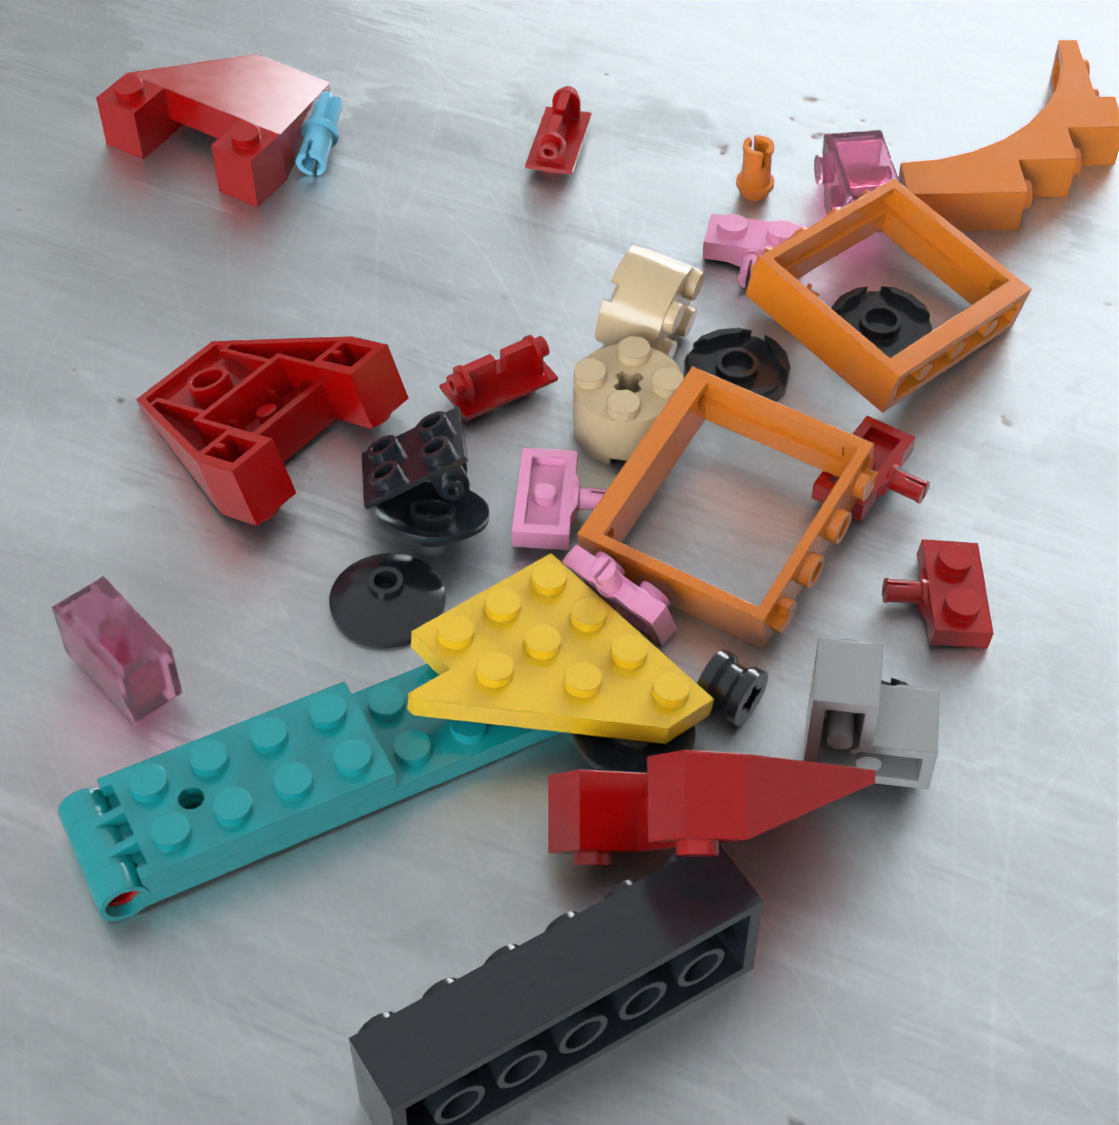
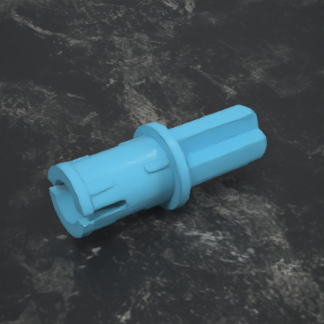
(319, 134)

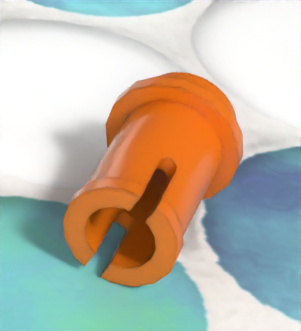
(756, 178)

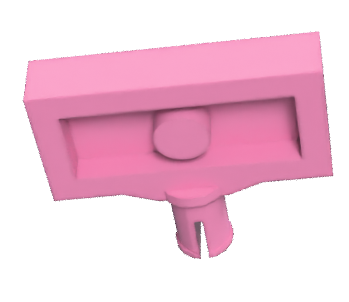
(743, 240)
(549, 499)
(640, 605)

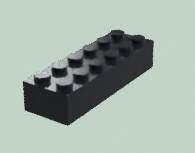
(559, 997)

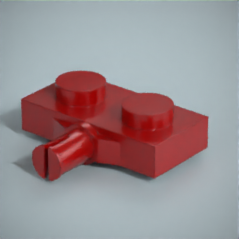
(890, 453)
(947, 593)

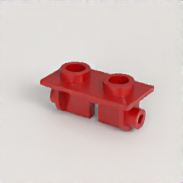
(560, 134)
(493, 382)

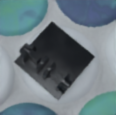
(427, 452)

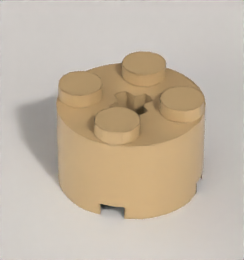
(650, 300)
(620, 396)

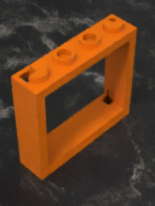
(951, 256)
(766, 422)

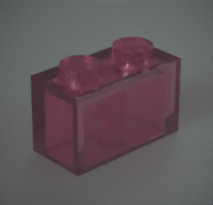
(852, 165)
(117, 650)

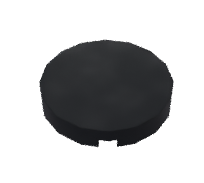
(886, 318)
(742, 360)

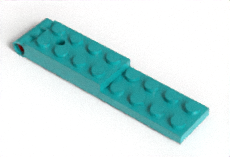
(267, 788)

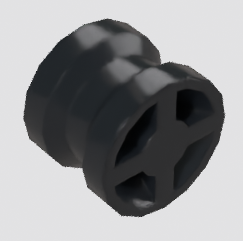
(733, 686)

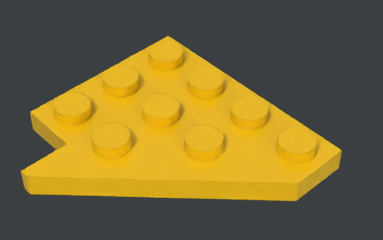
(552, 659)

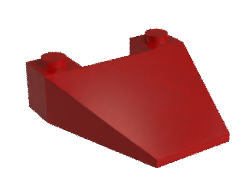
(241, 100)
(255, 403)
(687, 802)

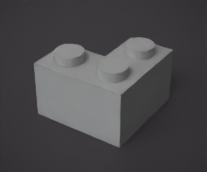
(868, 723)

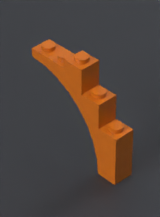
(1039, 160)

